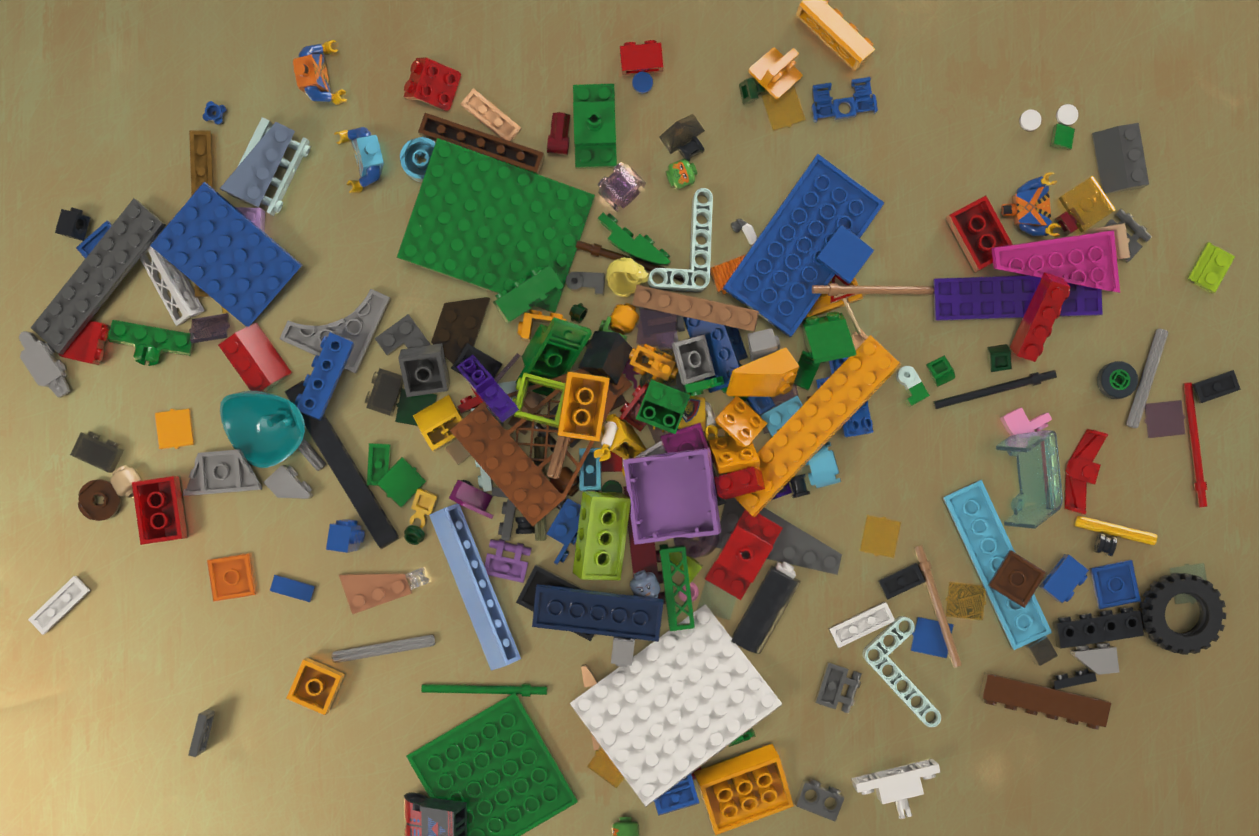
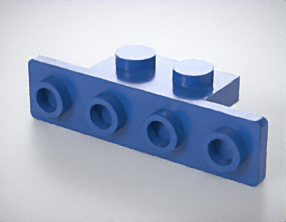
(565, 527)

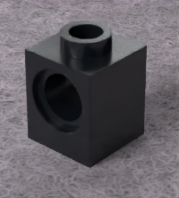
(72, 224)

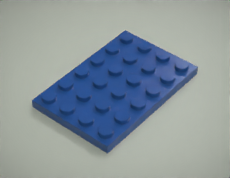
(226, 254)

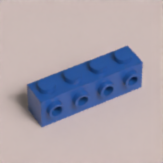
(325, 376)
(345, 536)

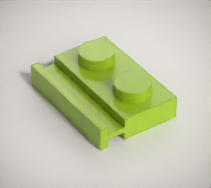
(1210, 267)

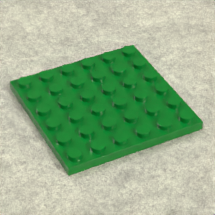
(498, 769)

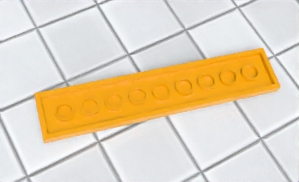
(820, 419)

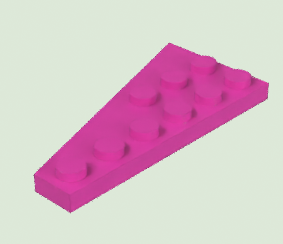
(1078, 259)

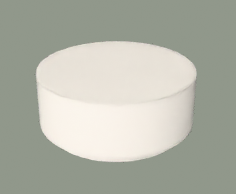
(1067, 115)
(1030, 120)

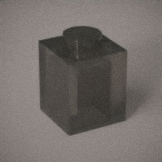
(1041, 651)

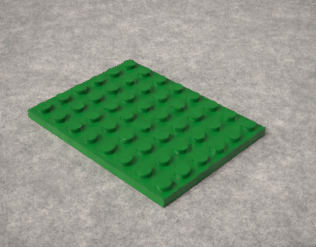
(492, 221)

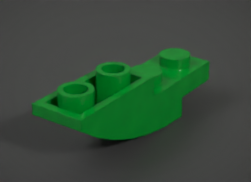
(638, 248)

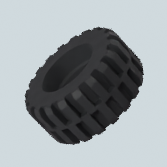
(1209, 620)

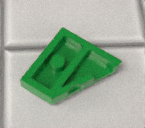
(697, 388)

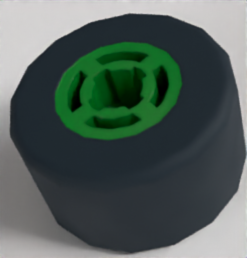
(1114, 386)

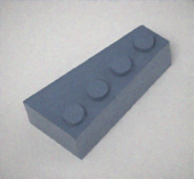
(256, 171)

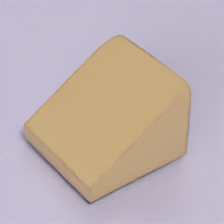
(457, 452)

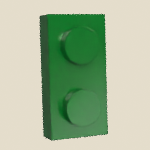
(378, 462)

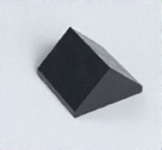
(606, 355)

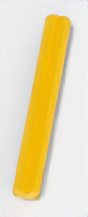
(1116, 530)

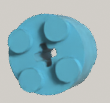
(411, 152)
(823, 468)

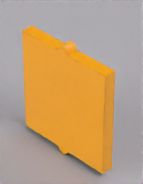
(174, 428)

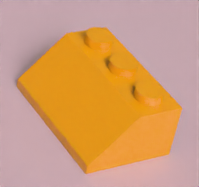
(583, 406)

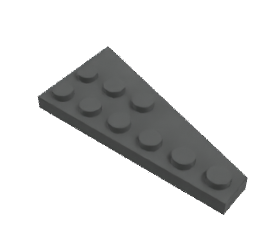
(791, 545)

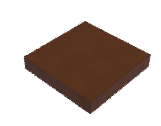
(1017, 578)

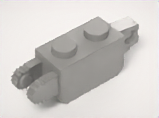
(43, 365)

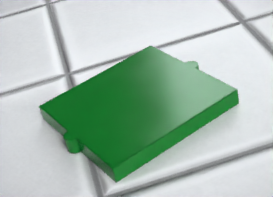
(401, 482)

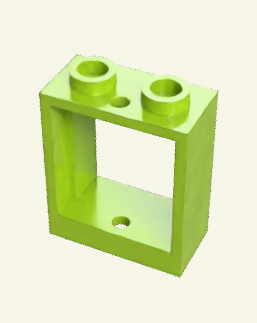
(522, 386)

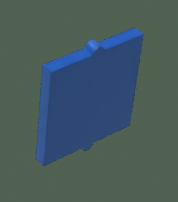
(929, 638)

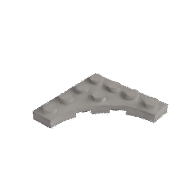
(356, 327)

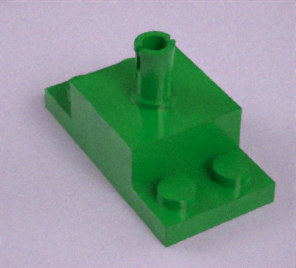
(594, 126)
(553, 351)

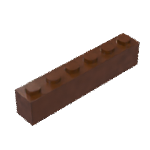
(483, 143)
(1044, 699)

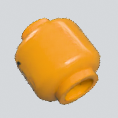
(623, 318)

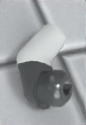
(748, 230)

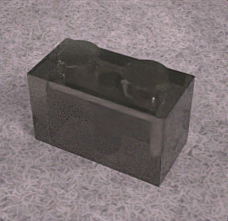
(384, 392)
(97, 452)

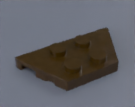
(459, 325)

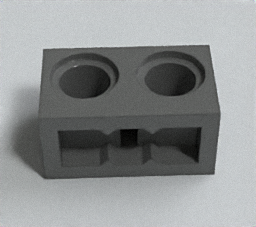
(816, 804)

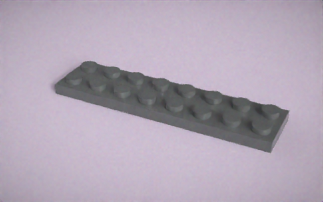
(98, 276)

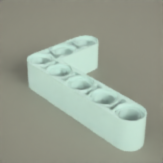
(695, 250)
(897, 675)

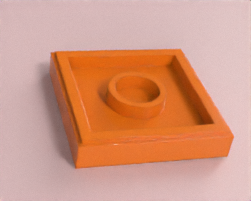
(231, 577)

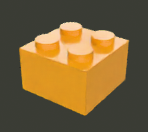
(315, 686)

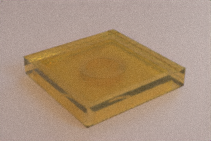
(1087, 204)

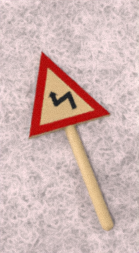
(836, 279)

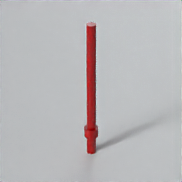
(1200, 486)

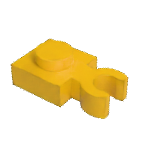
(424, 505)

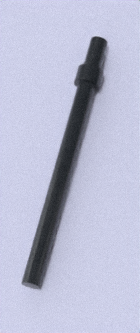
(1034, 379)

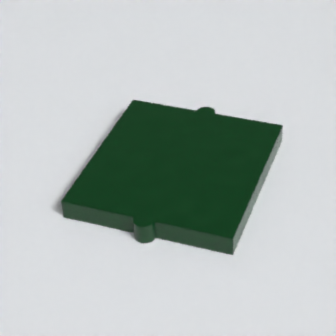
(411, 405)

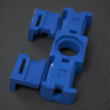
(861, 104)

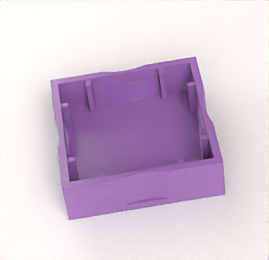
(672, 495)

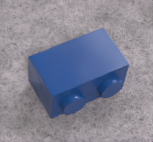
(1064, 578)

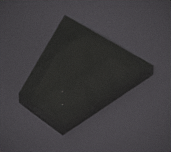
(681, 133)

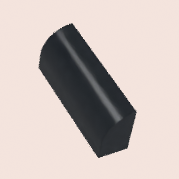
(765, 610)

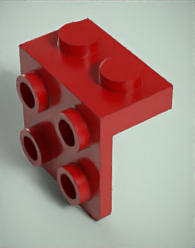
(432, 83)
(88, 344)

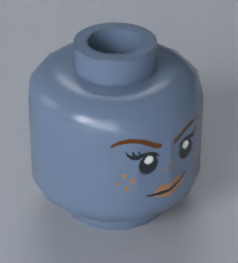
(645, 584)

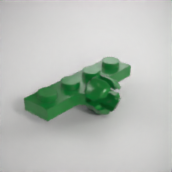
(149, 341)

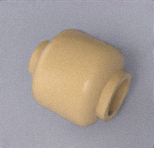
(123, 479)

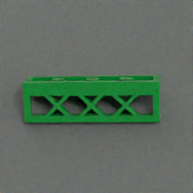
(668, 587)

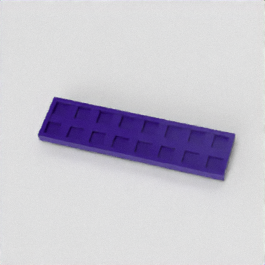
(1003, 298)

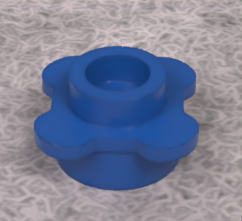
(208, 115)

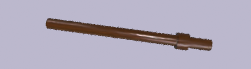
(597, 250)

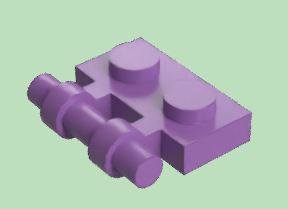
(506, 567)

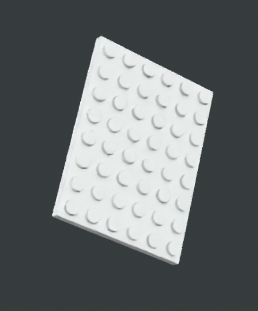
(675, 705)

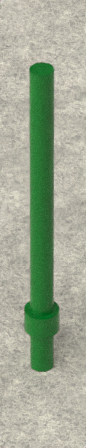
(526, 689)

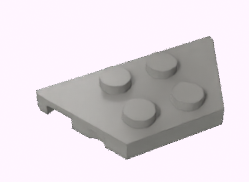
(221, 473)

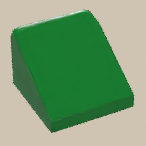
(1062, 136)
(941, 371)

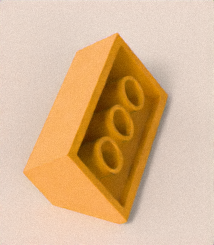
(836, 32)

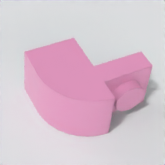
(1018, 423)

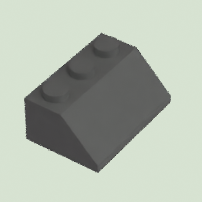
(1120, 158)

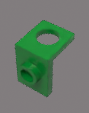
(806, 371)

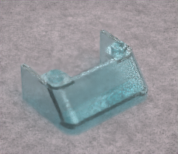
(1038, 477)

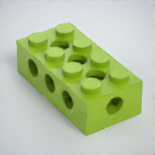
(601, 538)

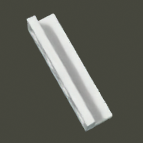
(176, 282)

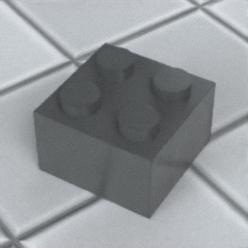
(424, 370)

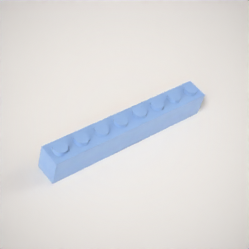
(475, 587)

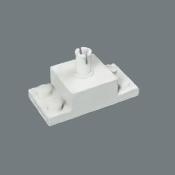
(897, 783)

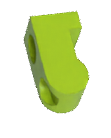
(693, 565)

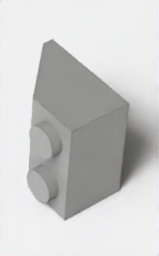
(693, 359)

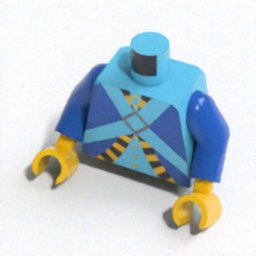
(367, 156)

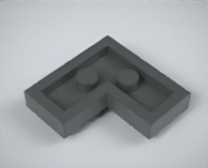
(402, 332)

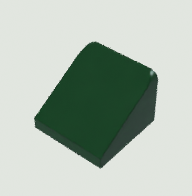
(999, 357)

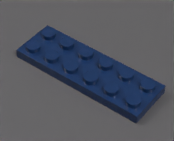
(597, 613)

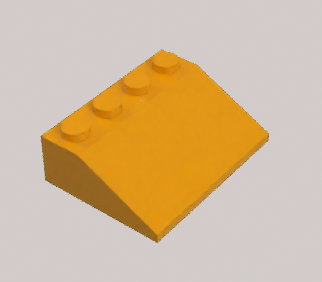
(744, 789)

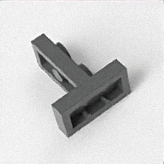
(508, 509)

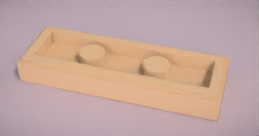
(490, 116)

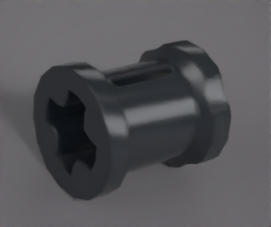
(691, 148)
(799, 486)

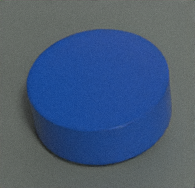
(642, 82)

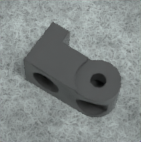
(586, 280)

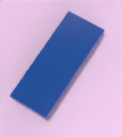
(292, 588)

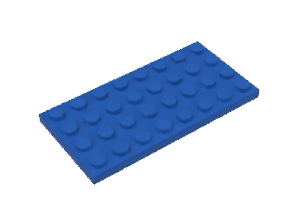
(782, 263)

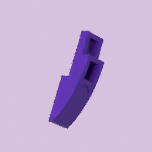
(487, 388)

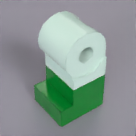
(909, 378)

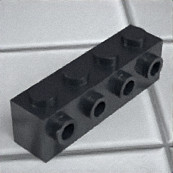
(1098, 628)

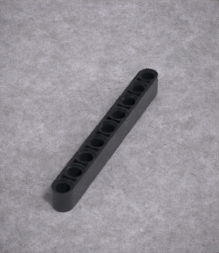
(348, 475)

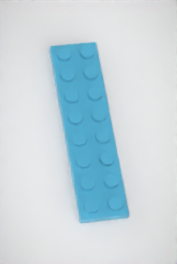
(987, 548)

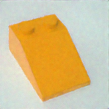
(764, 376)

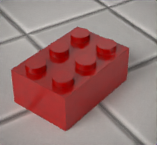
(978, 232)

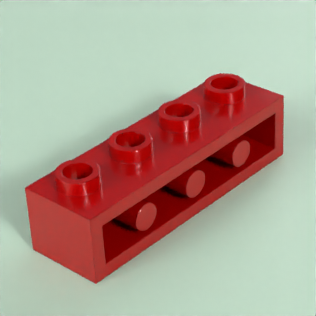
(1040, 317)

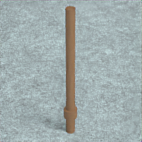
(834, 289)
(925, 567)

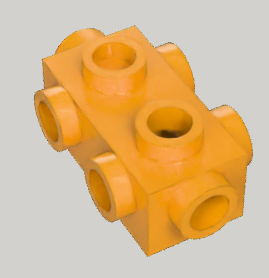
(659, 366)

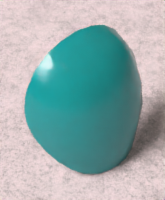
(262, 426)

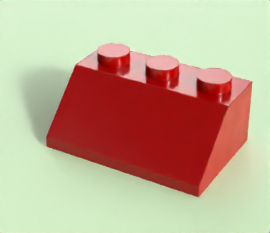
(255, 358)
(159, 510)

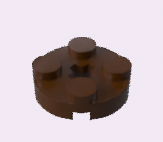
(87, 498)

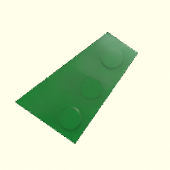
(527, 293)

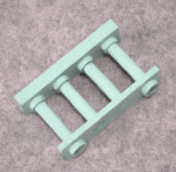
(302, 150)

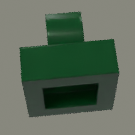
(750, 90)

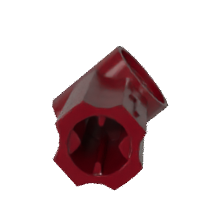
(558, 139)

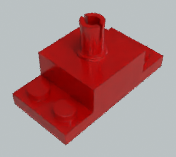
(743, 554)

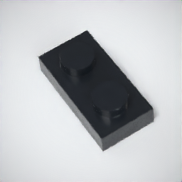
(1216, 386)
(901, 581)
(1064, 680)

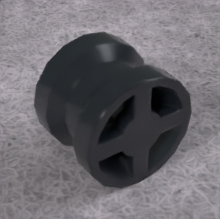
(524, 526)
(1105, 544)

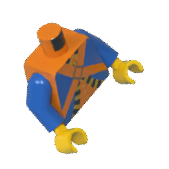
(312, 73)
(1032, 207)

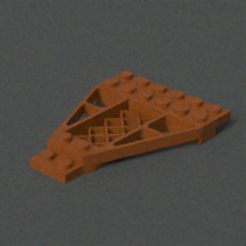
(510, 465)

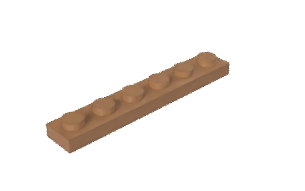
(695, 308)

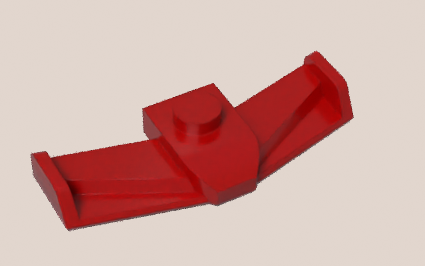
(1082, 470)

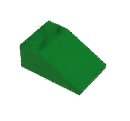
(827, 337)

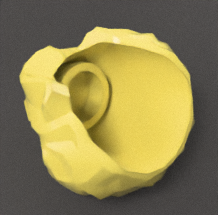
(624, 276)

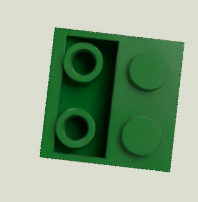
(663, 406)

